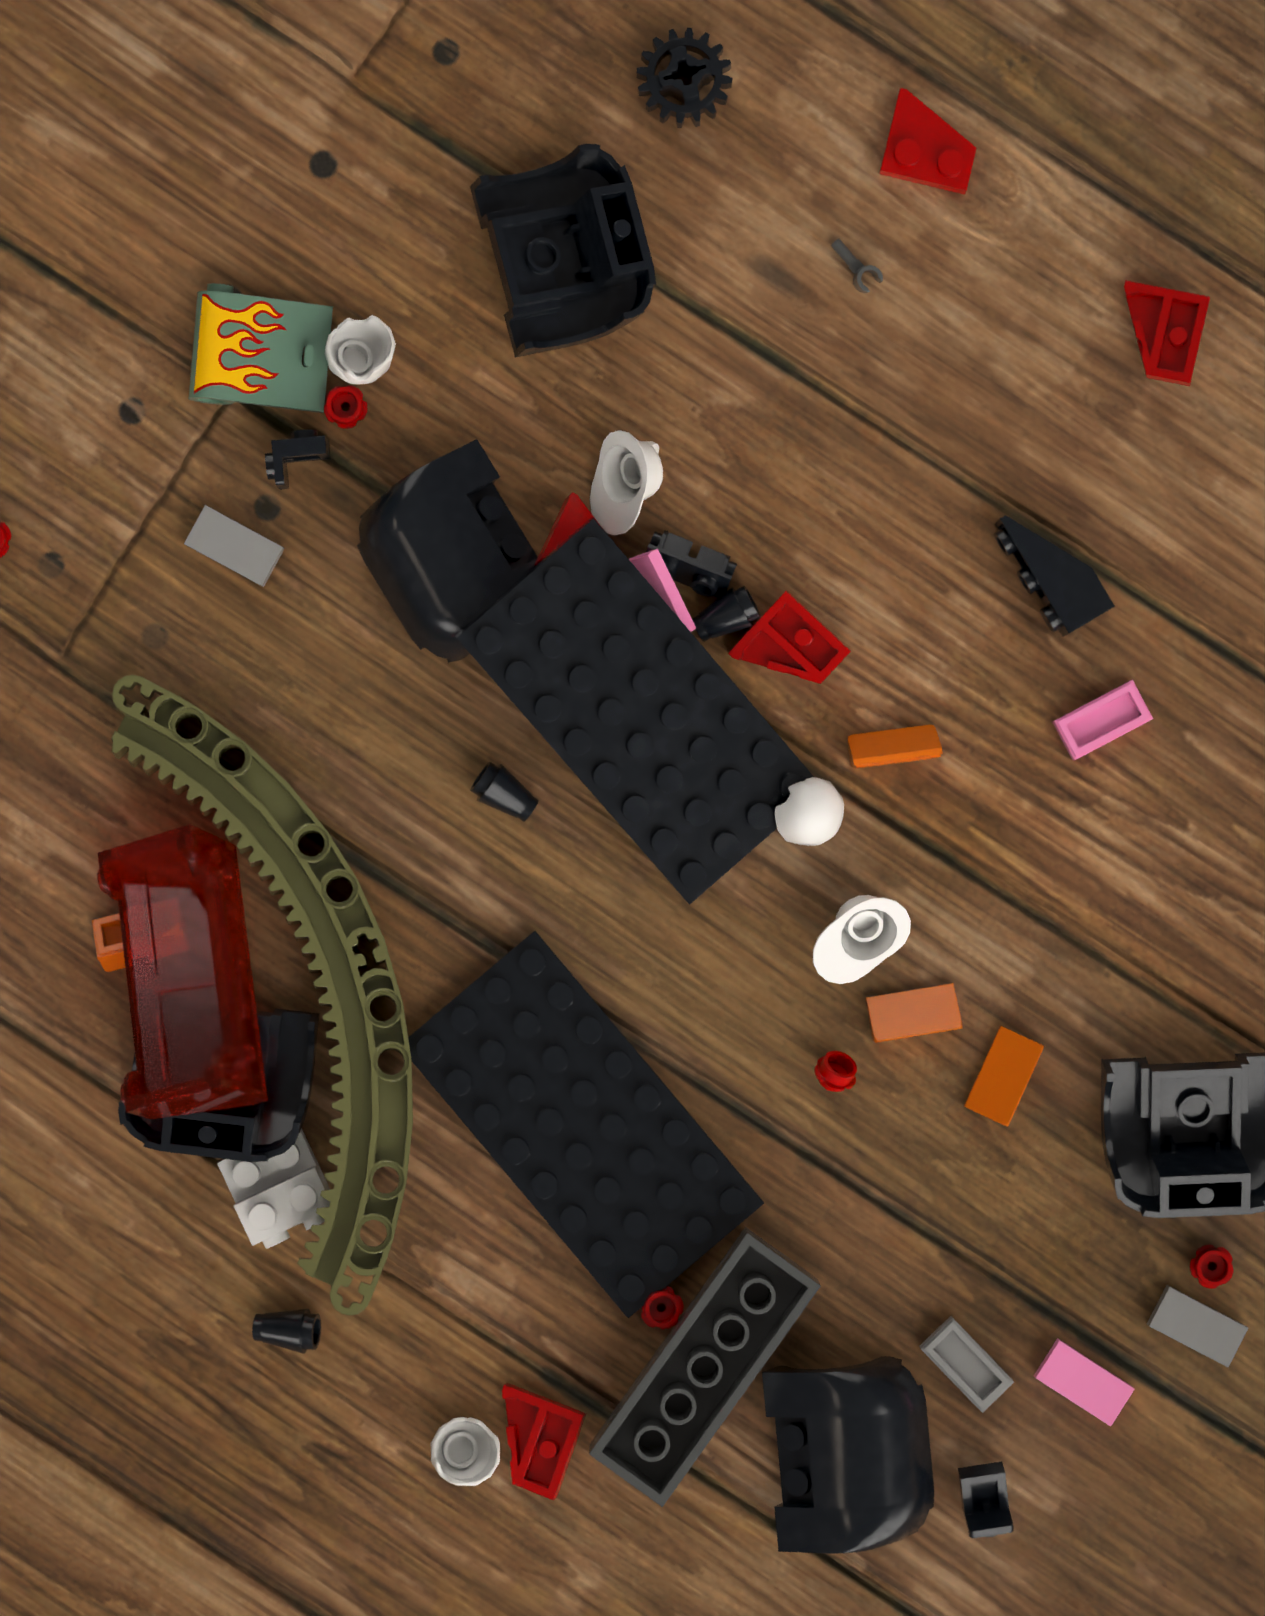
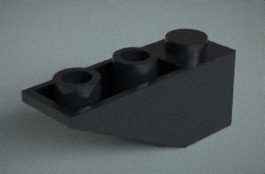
(1062, 582)

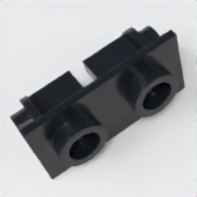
(706, 574)

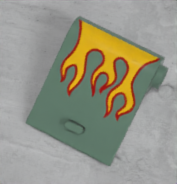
(253, 350)

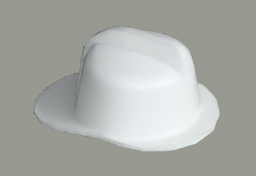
(623, 479)
(860, 938)

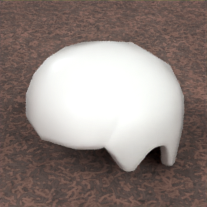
(360, 350)
(810, 813)
(465, 1451)

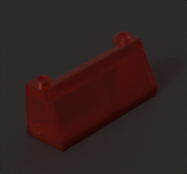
(186, 974)

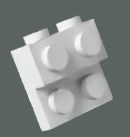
(277, 1192)

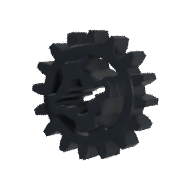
(701, 71)

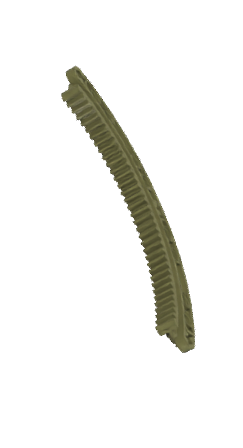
(271, 823)

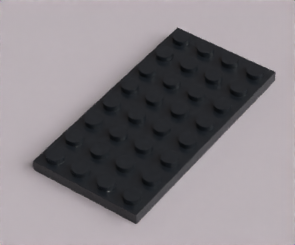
(637, 709)
(582, 1124)

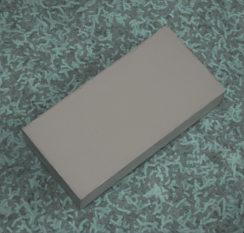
(234, 546)
(1197, 1326)
(966, 1364)

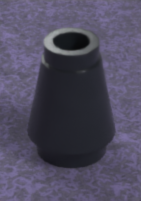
(727, 614)
(502, 791)
(288, 1329)

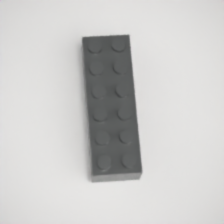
(703, 1366)

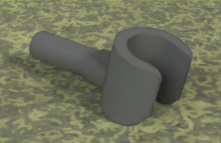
(856, 266)

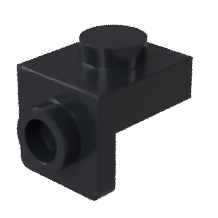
(302, 447)
(985, 1500)

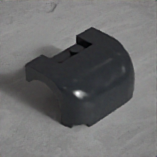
(567, 249)
(444, 547)
(254, 1130)
(1185, 1135)
(849, 1455)

